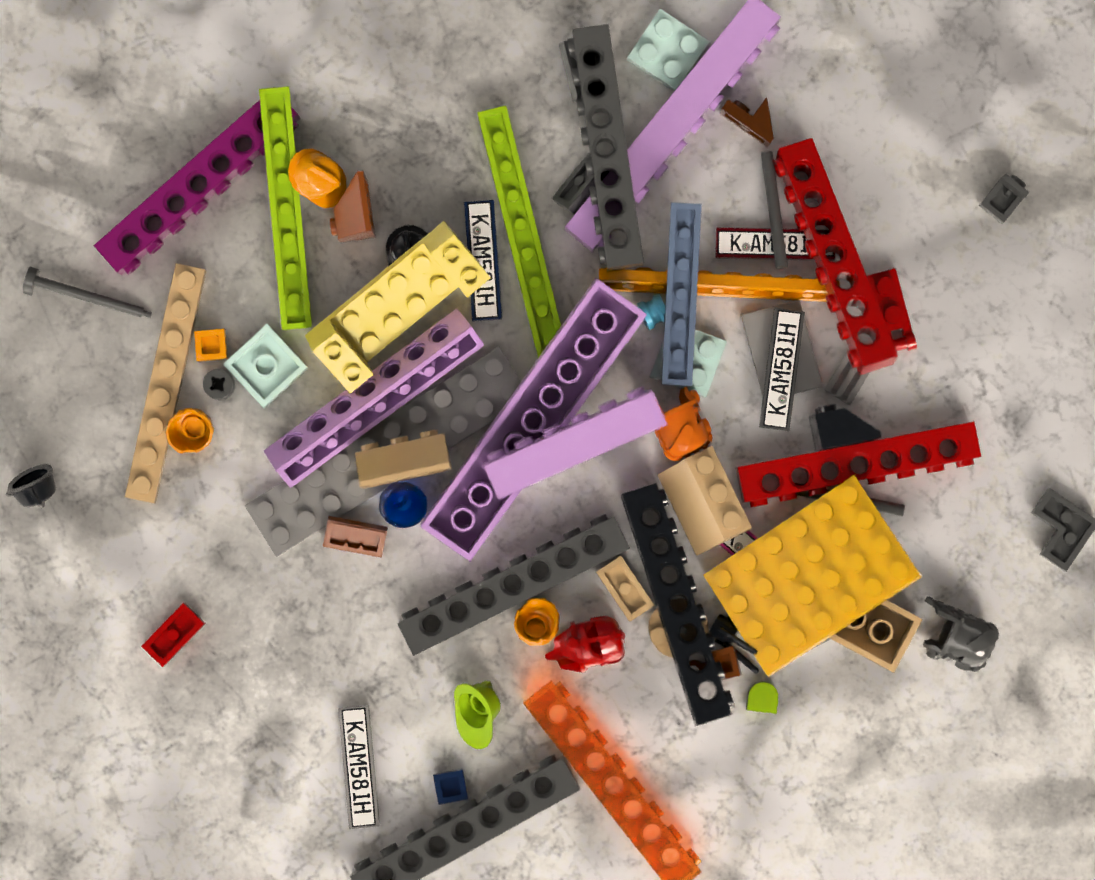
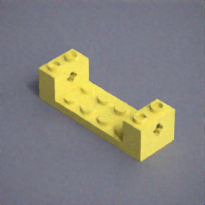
(394, 304)

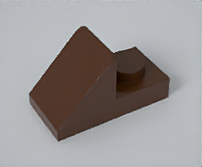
(757, 126)

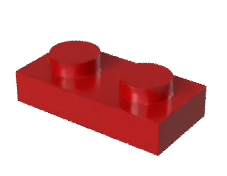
(173, 634)

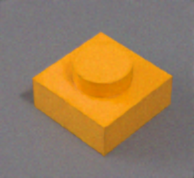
(211, 345)

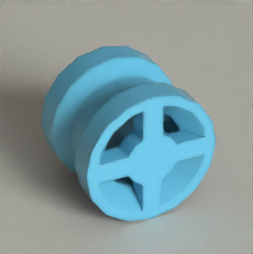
(655, 311)

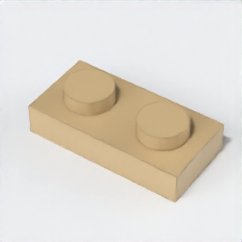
(625, 588)

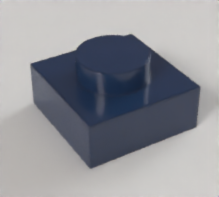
(450, 786)

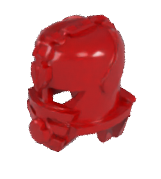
(589, 644)

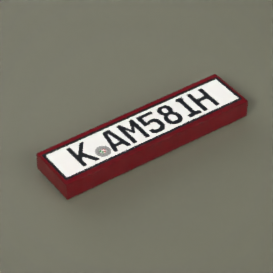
(757, 244)

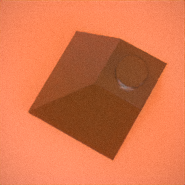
(354, 212)

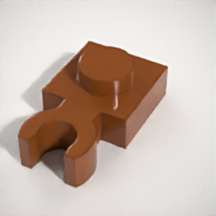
(728, 660)

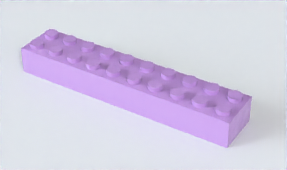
(545, 397)

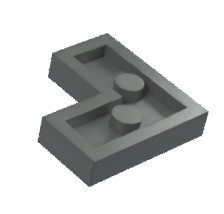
(1071, 525)

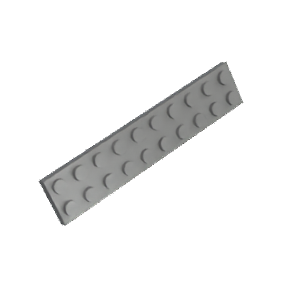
(452, 407)

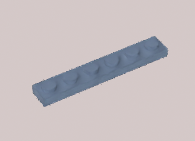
(681, 293)

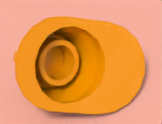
(317, 177)

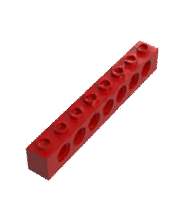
(805, 158)
(961, 436)

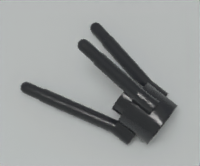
(726, 633)

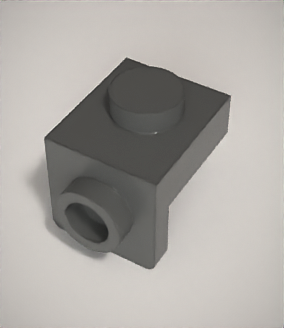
(1004, 197)

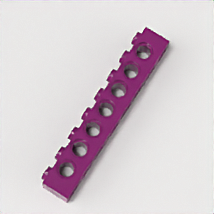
(180, 184)

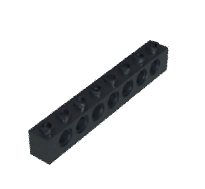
(701, 709)

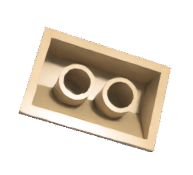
(402, 459)
(704, 501)
(880, 634)

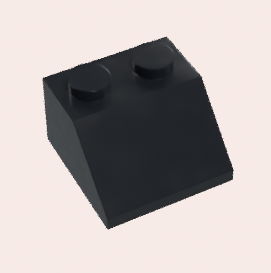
(839, 428)

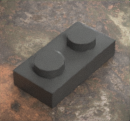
(576, 188)

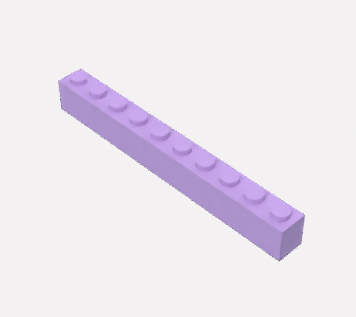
(684, 111)

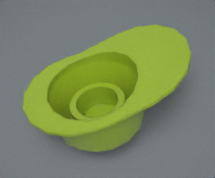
(475, 711)

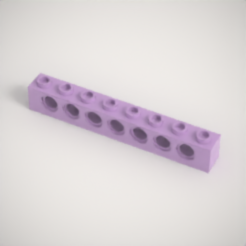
(378, 397)

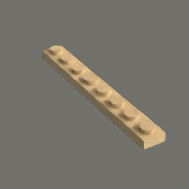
(165, 382)

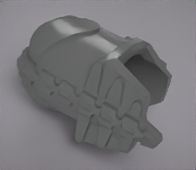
(962, 638)

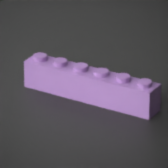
(574, 443)

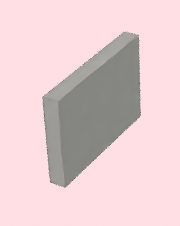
(758, 333)

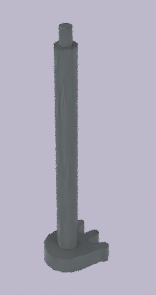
(32, 279)

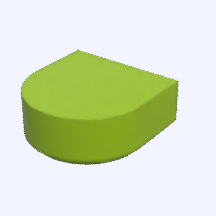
(762, 698)

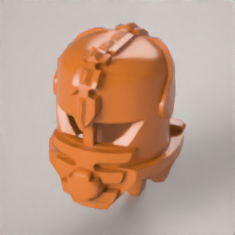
(683, 433)

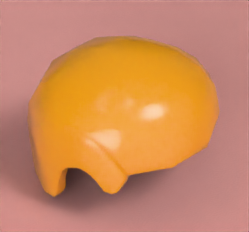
(189, 430)
(537, 621)

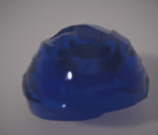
(403, 504)

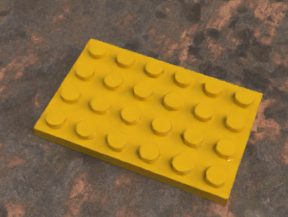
(812, 575)

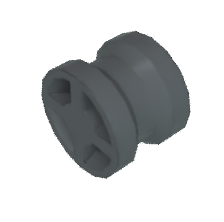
(222, 388)

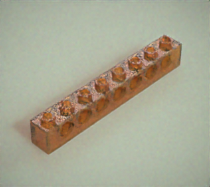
(539, 705)

